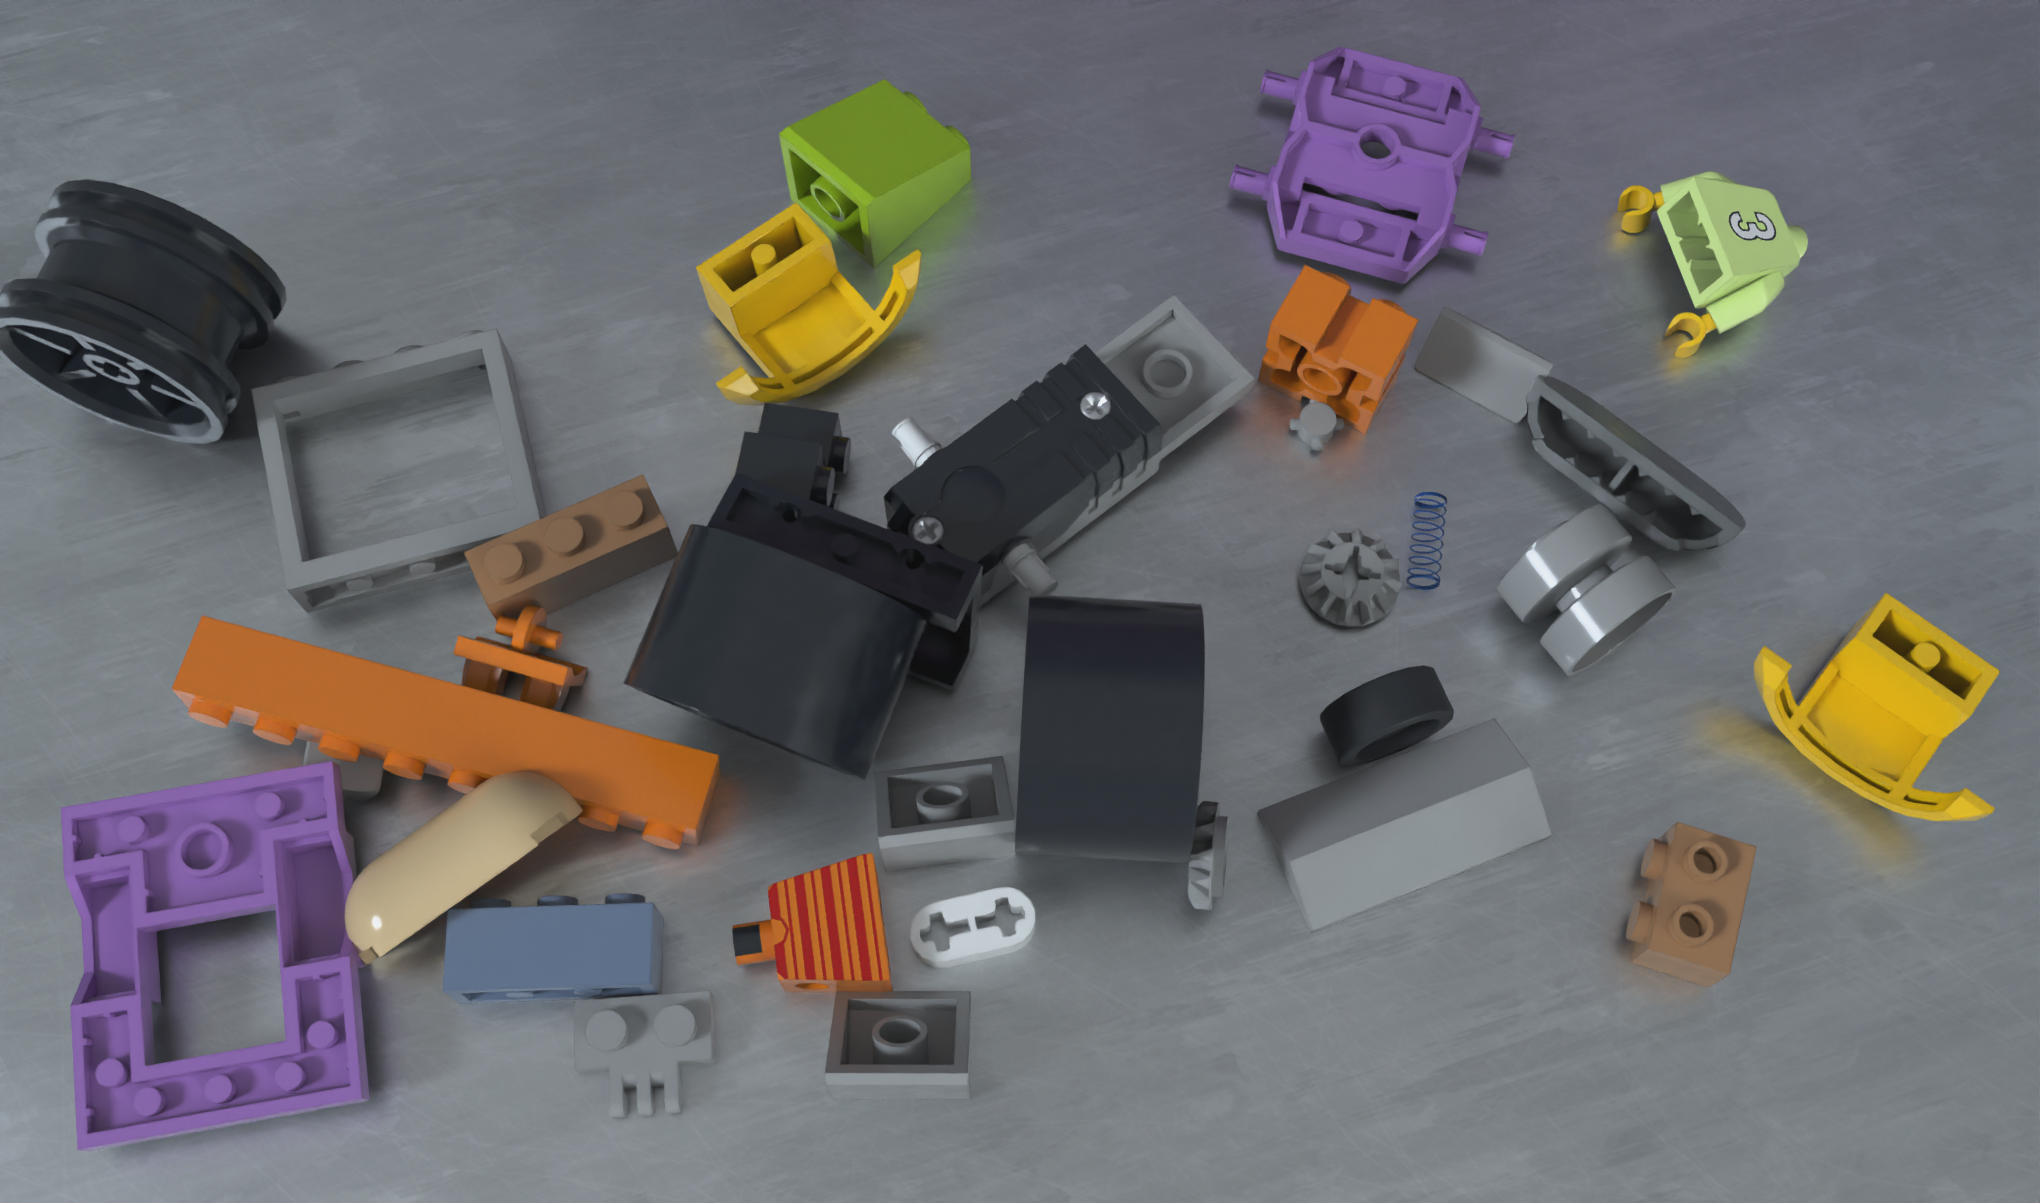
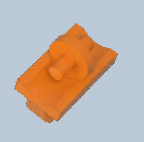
(491, 660)

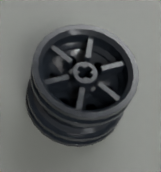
(138, 311)

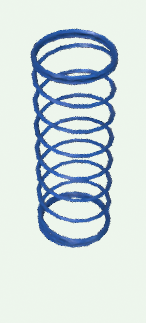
(1422, 505)

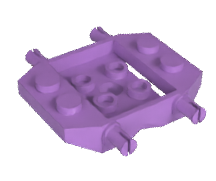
(1363, 98)

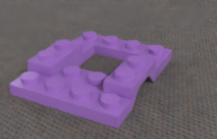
(197, 860)

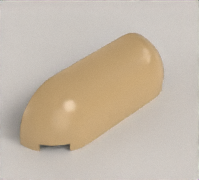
(452, 858)

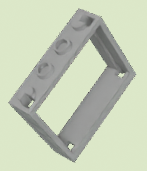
(415, 556)

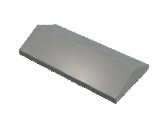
(1405, 824)

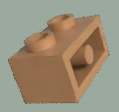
(1691, 904)

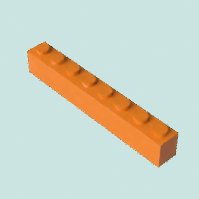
(443, 729)

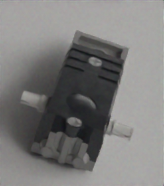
(1064, 448)

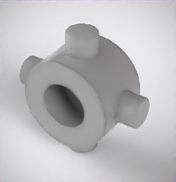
(1316, 424)

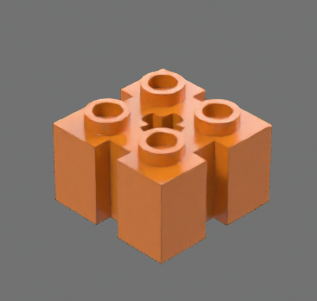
(1336, 347)

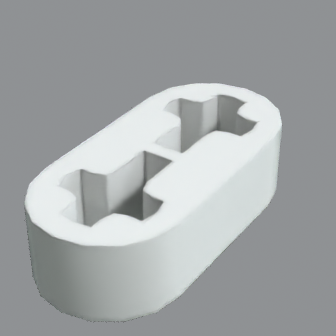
(969, 911)

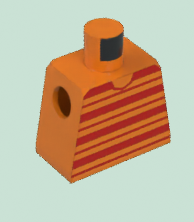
(823, 931)

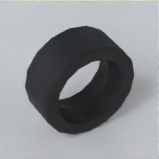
(1386, 715)

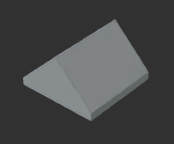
(944, 814)
(900, 1045)

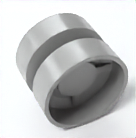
(1573, 574)

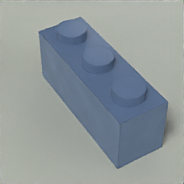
(553, 950)

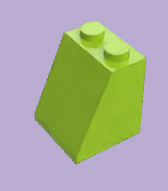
(874, 168)

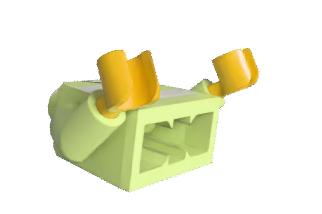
(1725, 244)

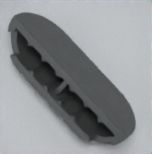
(1627, 470)

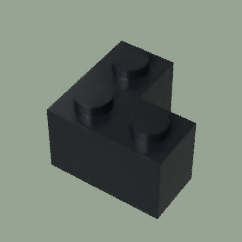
(797, 452)

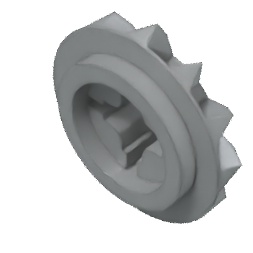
(1326, 590)
(1208, 856)

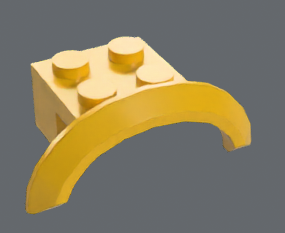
(796, 309)
(1883, 709)

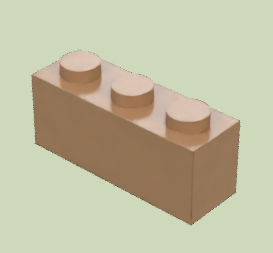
(573, 551)

